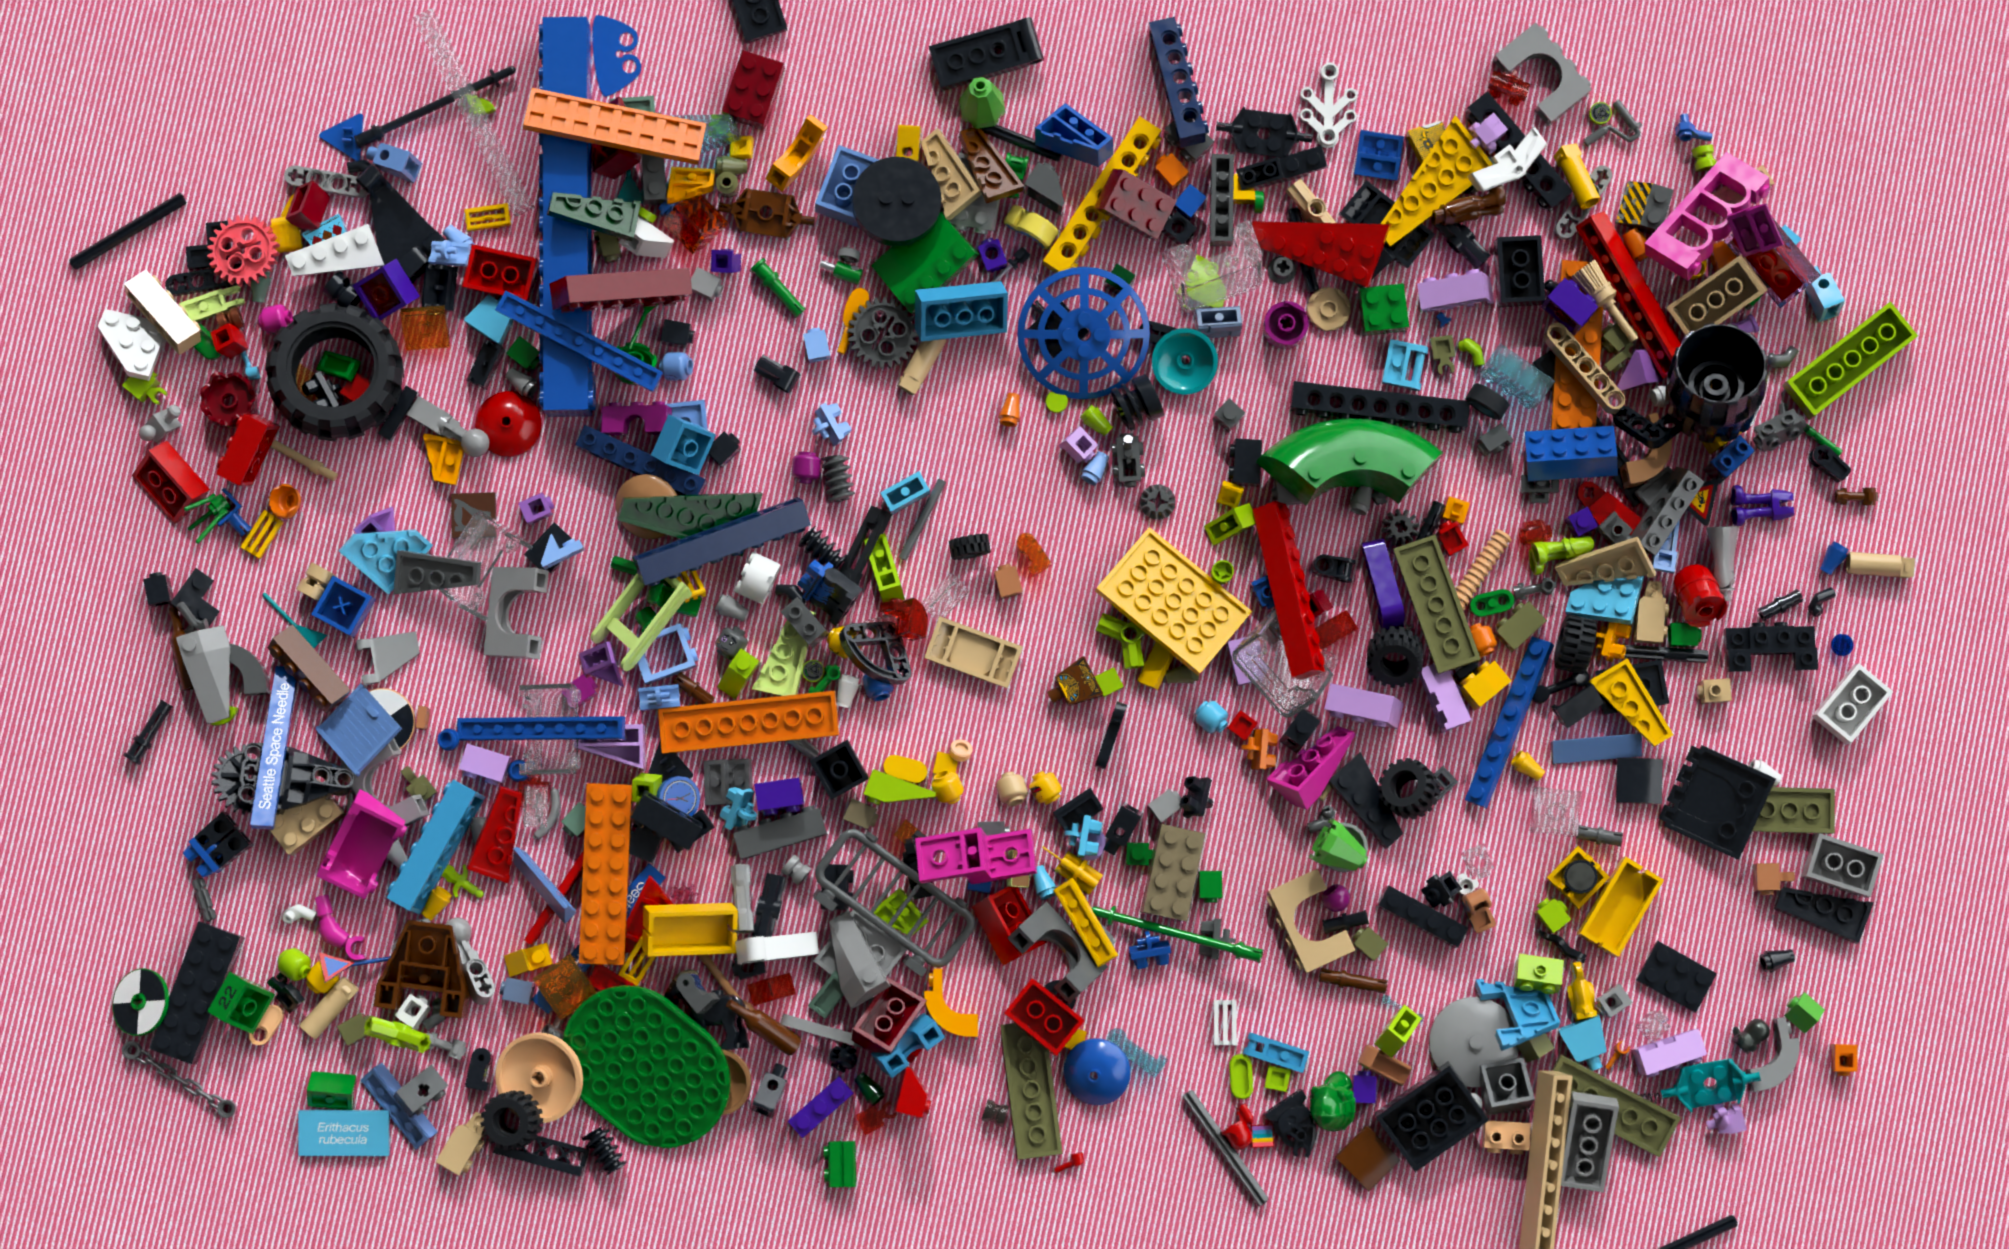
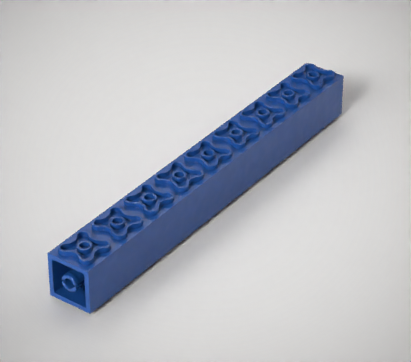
(566, 248)

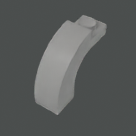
(1783, 1062)

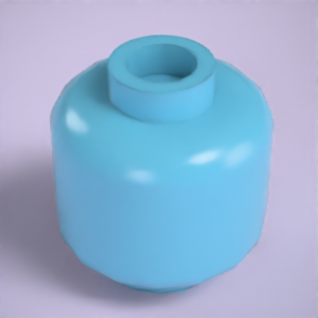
(1211, 717)

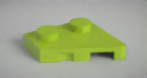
(907, 918)

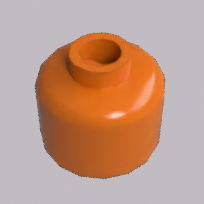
(1484, 639)

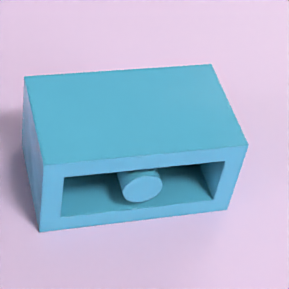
(905, 493)

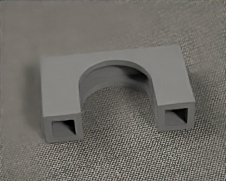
(1536, 45)
(506, 586)
(411, 808)

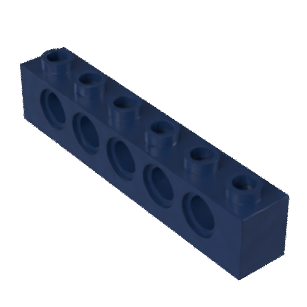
(1186, 132)
(638, 461)

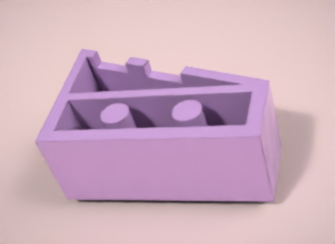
(1455, 291)
(625, 751)

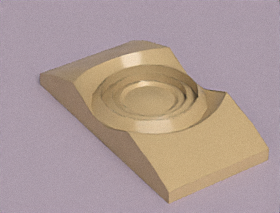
(973, 652)

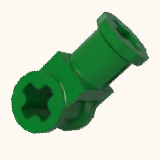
(1019, 166)

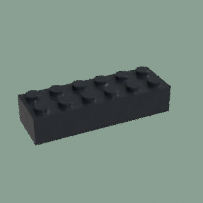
(201, 975)

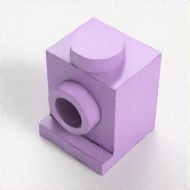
(1079, 445)

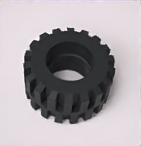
(1575, 644)
(1394, 671)
(1397, 777)
(528, 1115)

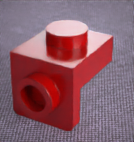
(1451, 537)

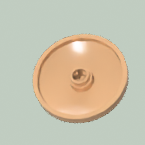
(544, 1069)

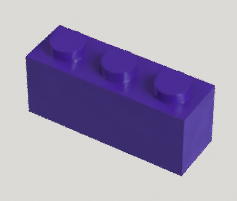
(821, 1107)

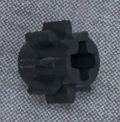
(843, 1057)

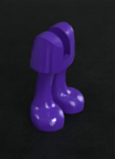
(1773, 500)

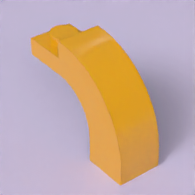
(798, 154)
(948, 1019)

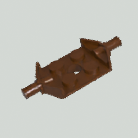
(780, 224)

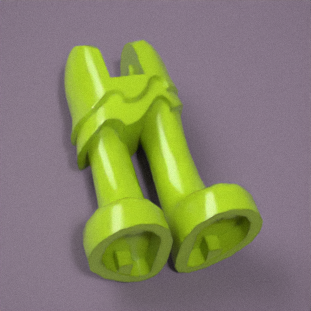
(1566, 549)

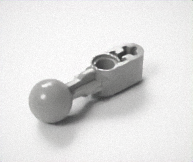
(473, 442)
(471, 960)

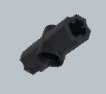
(1463, 241)
(769, 905)

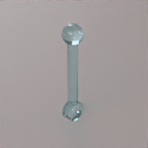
(1386, 999)

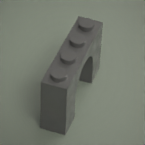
(1049, 926)

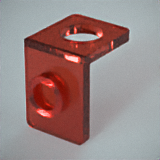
(532, 781)

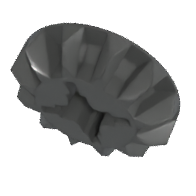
(1164, 509)

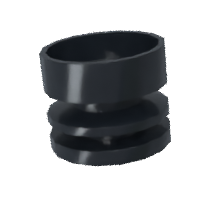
(1137, 402)

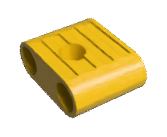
(288, 235)

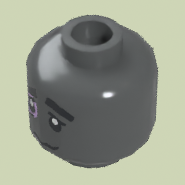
(730, 642)

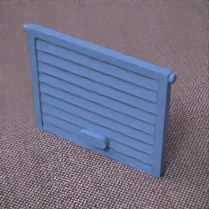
(359, 729)

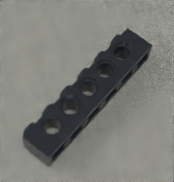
(1544, 172)

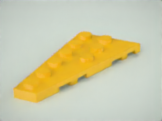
(1436, 181)

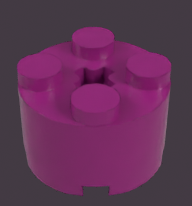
(1288, 337)

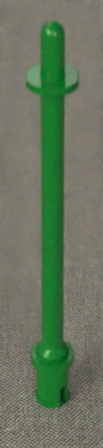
(1239, 950)

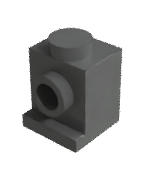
(1494, 440)
(1607, 527)

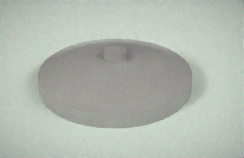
(1467, 1038)

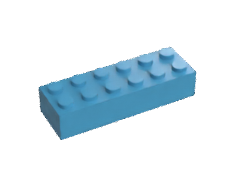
(435, 847)

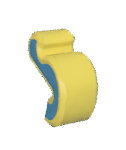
(1031, 225)

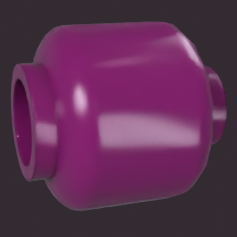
(806, 467)

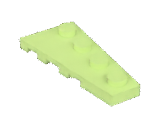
(785, 664)

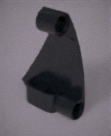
(398, 226)

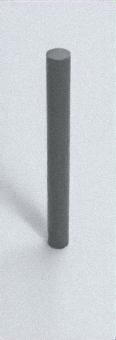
(922, 519)

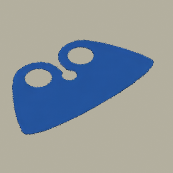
(606, 43)

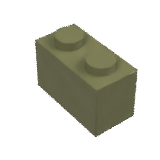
(1520, 626)

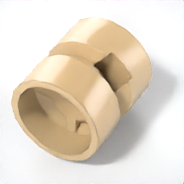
(315, 574)

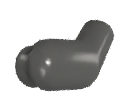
(1782, 360)
(1326, 814)
(435, 1019)

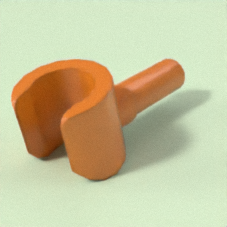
(1616, 1055)

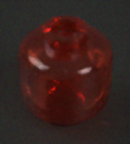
(1534, 531)

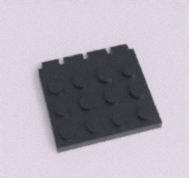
(1717, 801)

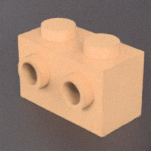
(1506, 1135)

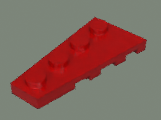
(496, 840)

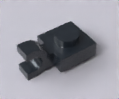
(287, 993)

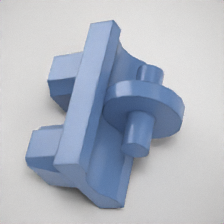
(659, 697)

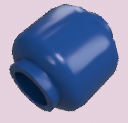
(876, 690)

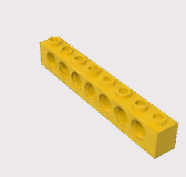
(1140, 130)

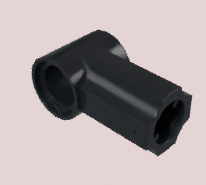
(781, 376)

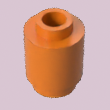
(1635, 245)

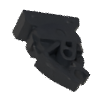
(1293, 1119)

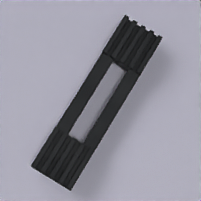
(875, 520)

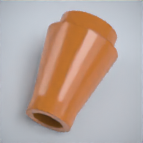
(1010, 411)

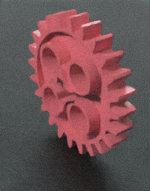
(236, 233)

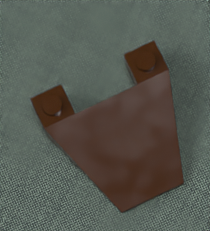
(425, 960)

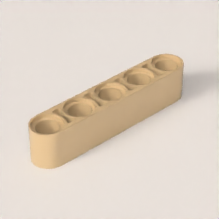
(1582, 357)

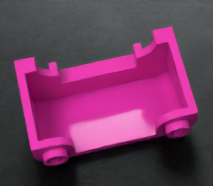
(361, 845)

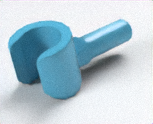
(252, 372)

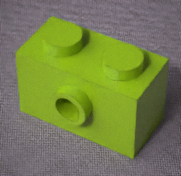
(1538, 973)

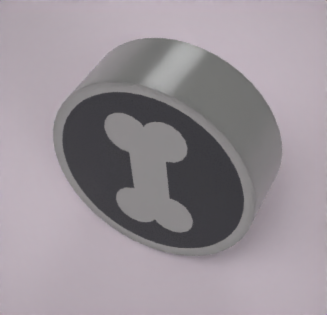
(848, 255)

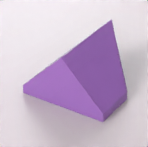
(1639, 372)
(378, 522)
(601, 663)

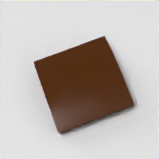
(1367, 1158)

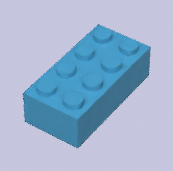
(961, 311)

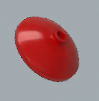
(521, 432)

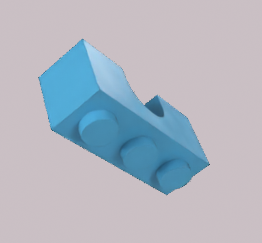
(921, 1034)

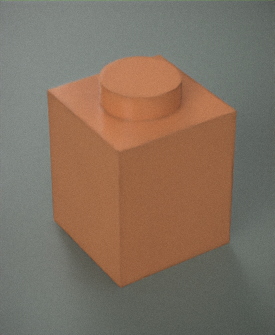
(1008, 581)

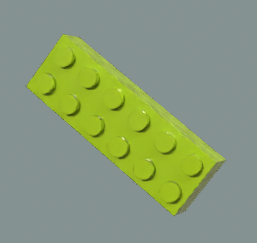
(1849, 360)

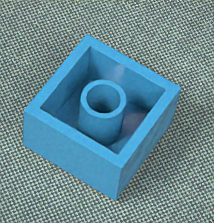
(683, 444)

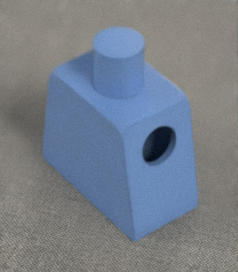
(395, 161)

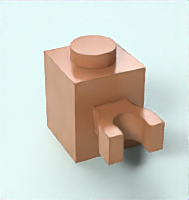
(1768, 878)

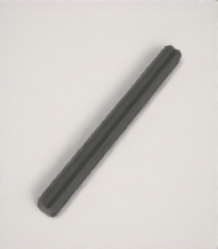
(1225, 1148)

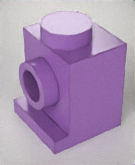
(528, 508)

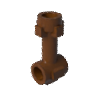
(1867, 496)

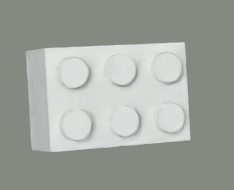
(1852, 704)

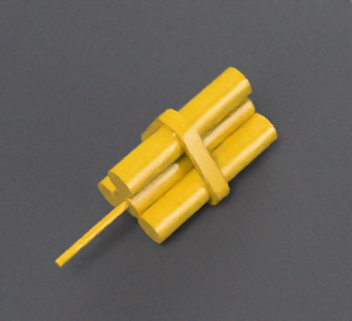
(1074, 867)

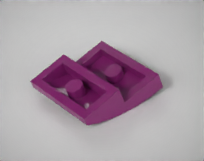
(1754, 230)

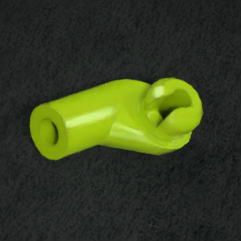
(1474, 349)

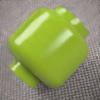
(294, 964)

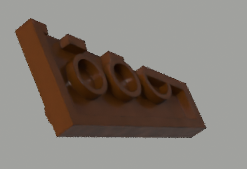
(988, 166)

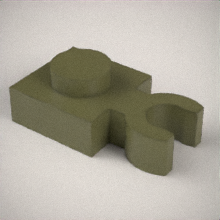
(1443, 349)

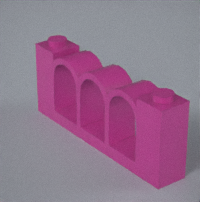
(1686, 259)

